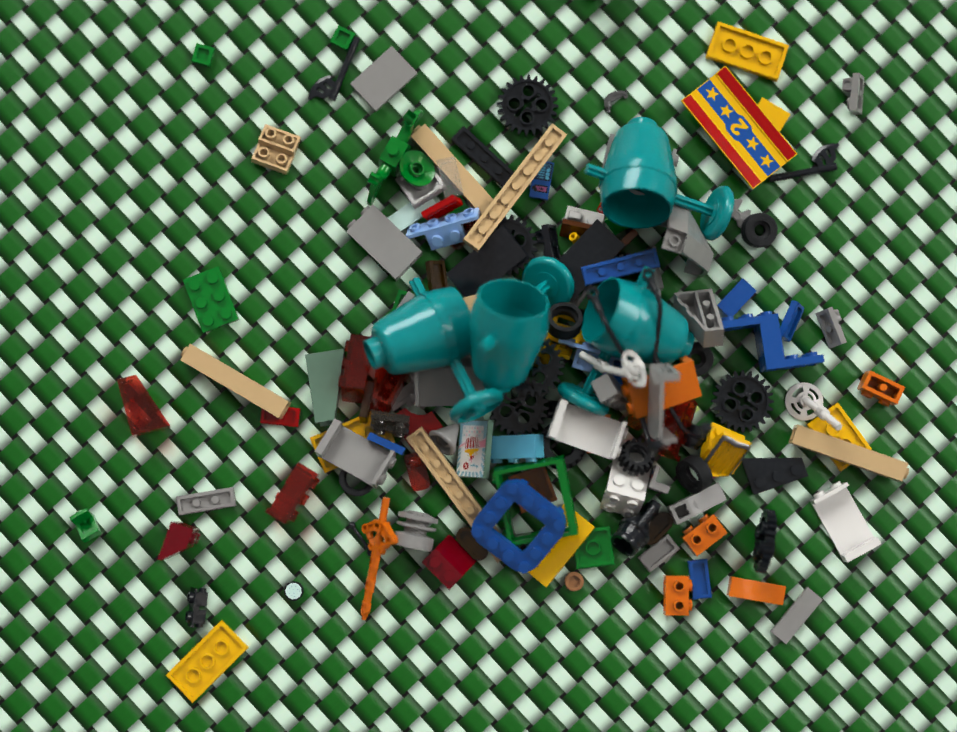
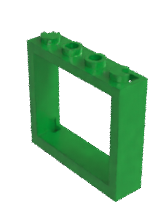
(571, 529)

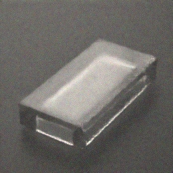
(449, 177)

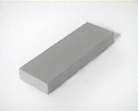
(206, 501)
(796, 615)

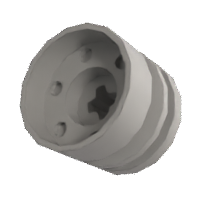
(415, 530)

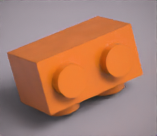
(881, 388)
(703, 534)
(676, 595)

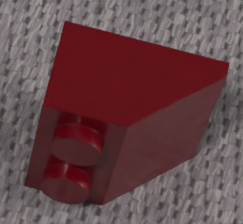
(179, 539)
(449, 561)

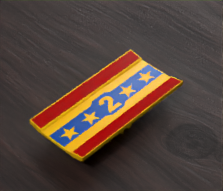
(739, 127)

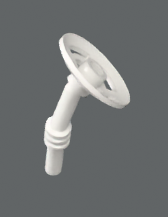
(630, 369)
(807, 403)

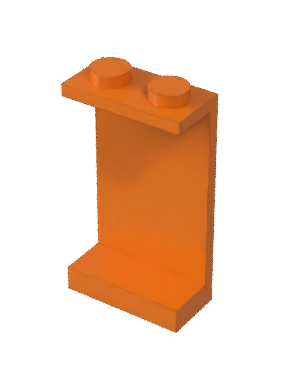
(674, 391)

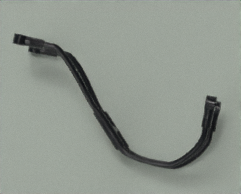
(657, 444)

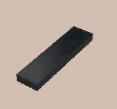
(482, 156)

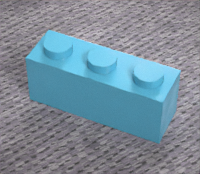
(517, 447)

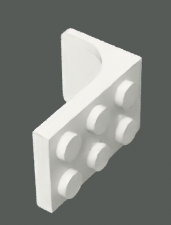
(624, 491)

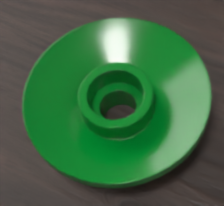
(421, 164)

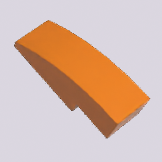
(756, 590)

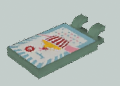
(475, 448)

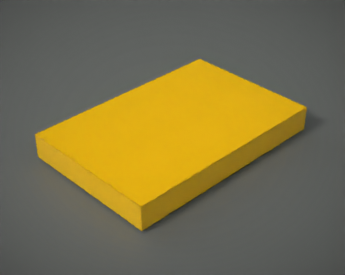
(847, 432)

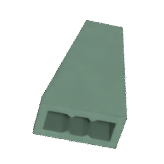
(323, 377)

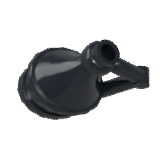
(634, 531)

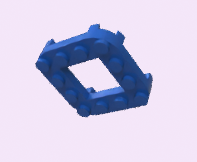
(535, 504)

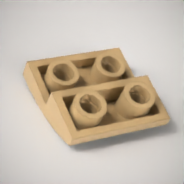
(275, 149)

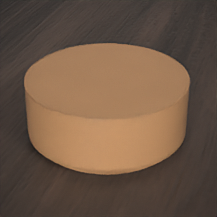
(574, 581)

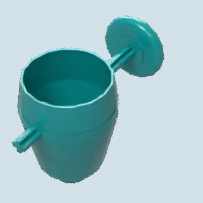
(644, 161)
(633, 319)
(513, 321)
(429, 335)

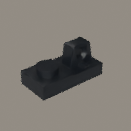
(549, 237)

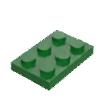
(211, 299)

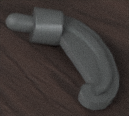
(612, 97)

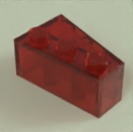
(356, 370)
(386, 389)
(140, 408)
(685, 413)
(293, 494)

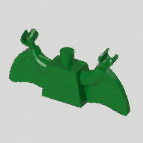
(393, 153)

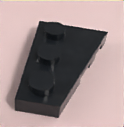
(772, 472)

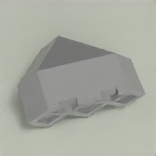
(686, 239)

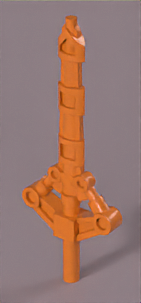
(378, 547)

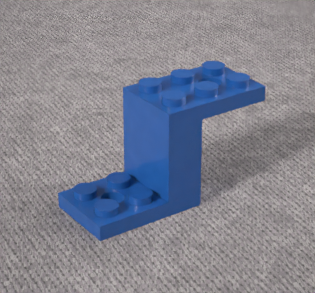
(769, 342)

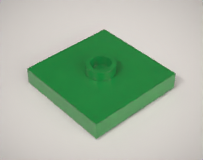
(596, 550)

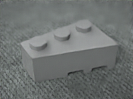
(702, 316)

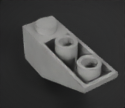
(610, 392)
(696, 503)

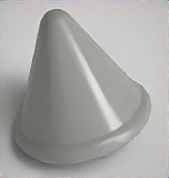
(446, 438)

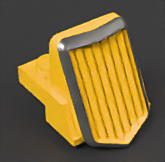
(724, 450)

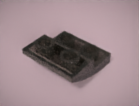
(389, 423)

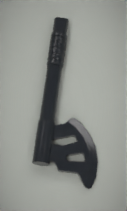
(336, 86)
(821, 168)

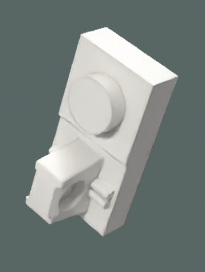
(582, 215)

